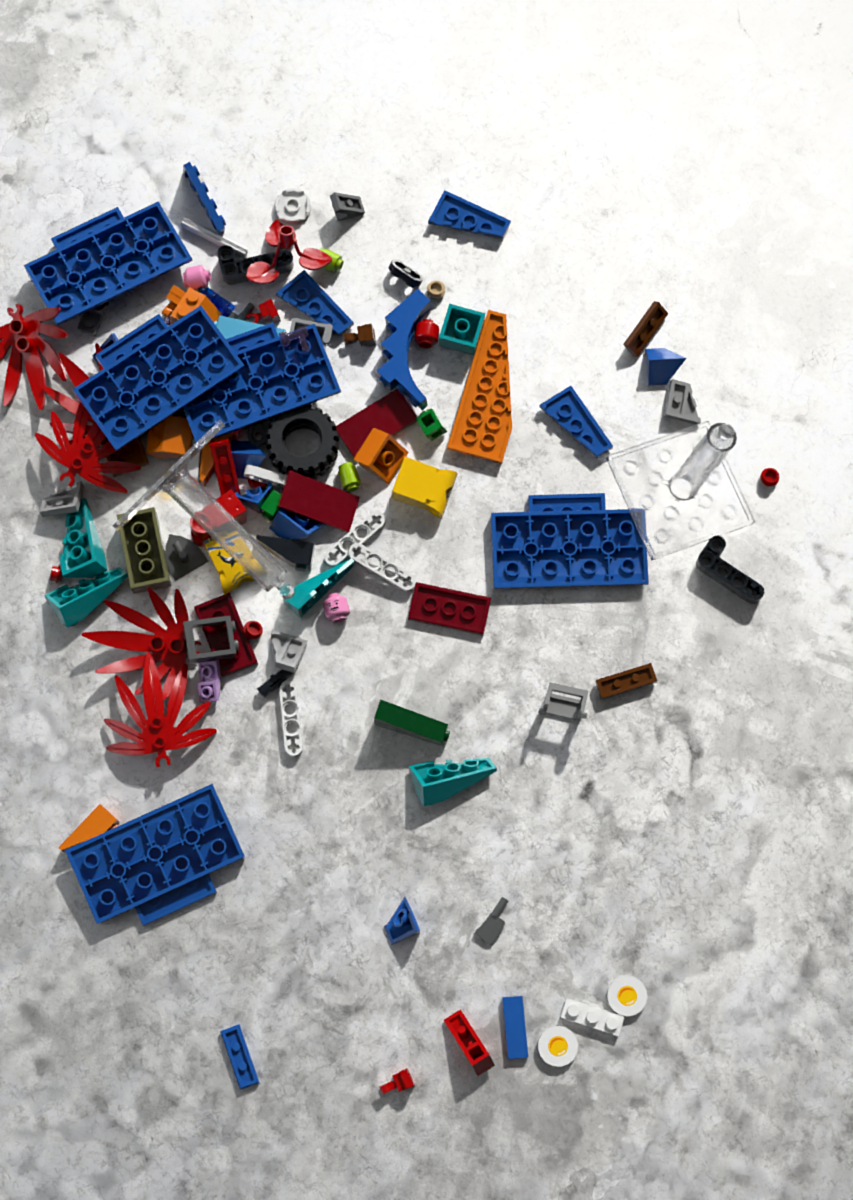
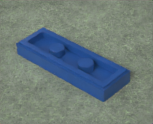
(515, 1027)
(239, 1056)

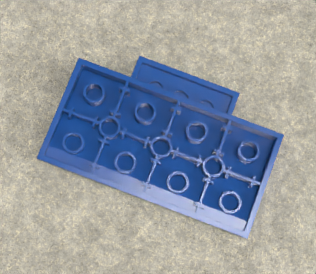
(106, 260)
(155, 374)
(268, 385)
(567, 544)
(157, 859)

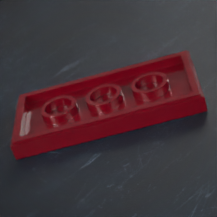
(387, 414)
(318, 501)
(449, 608)
(217, 634)

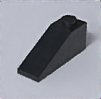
(293, 552)

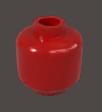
(426, 333)

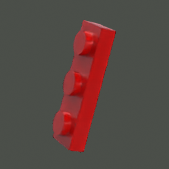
(224, 466)

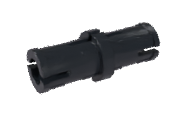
(274, 682)

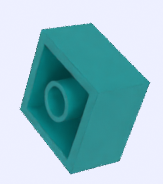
(461, 329)

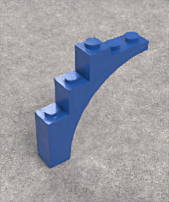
(395, 348)

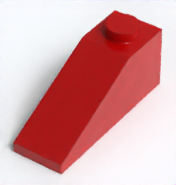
(469, 1042)

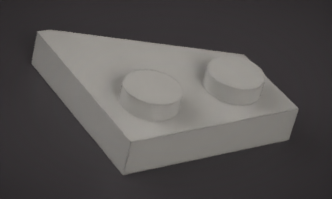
(680, 403)
(62, 501)
(287, 650)

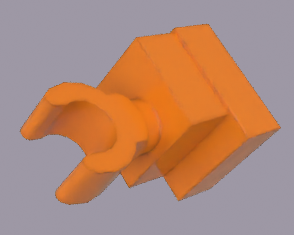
(174, 298)

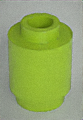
(337, 262)
(349, 477)

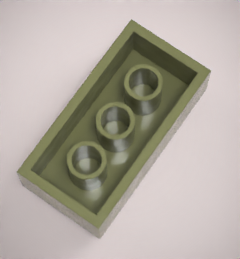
(144, 551)

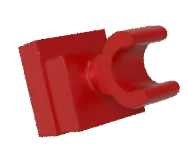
(267, 312)
(401, 1081)

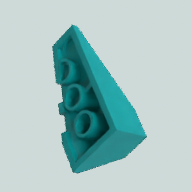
(82, 550)
(313, 589)
(78, 601)
(441, 781)

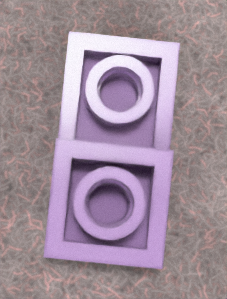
(210, 681)

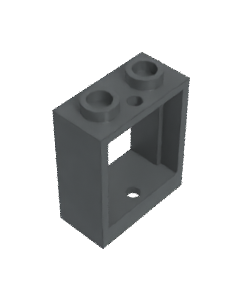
(215, 655)

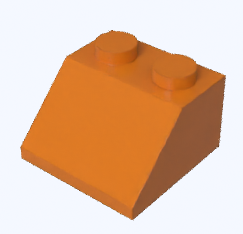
(192, 300)
(170, 438)
(381, 455)

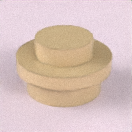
(436, 289)

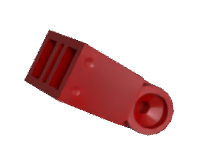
(232, 505)

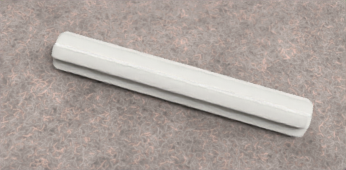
(213, 237)

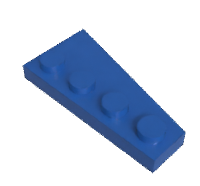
(466, 216)
(217, 221)
(314, 302)
(574, 417)

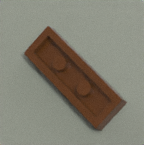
(645, 328)
(626, 681)

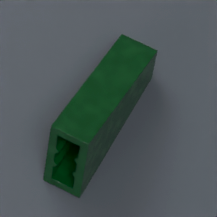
(410, 723)

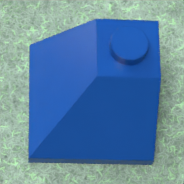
(293, 526)

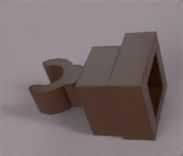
(365, 336)

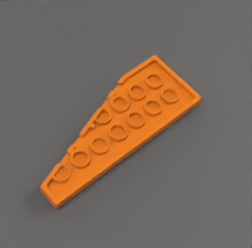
(485, 408)

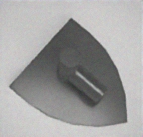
(183, 556)

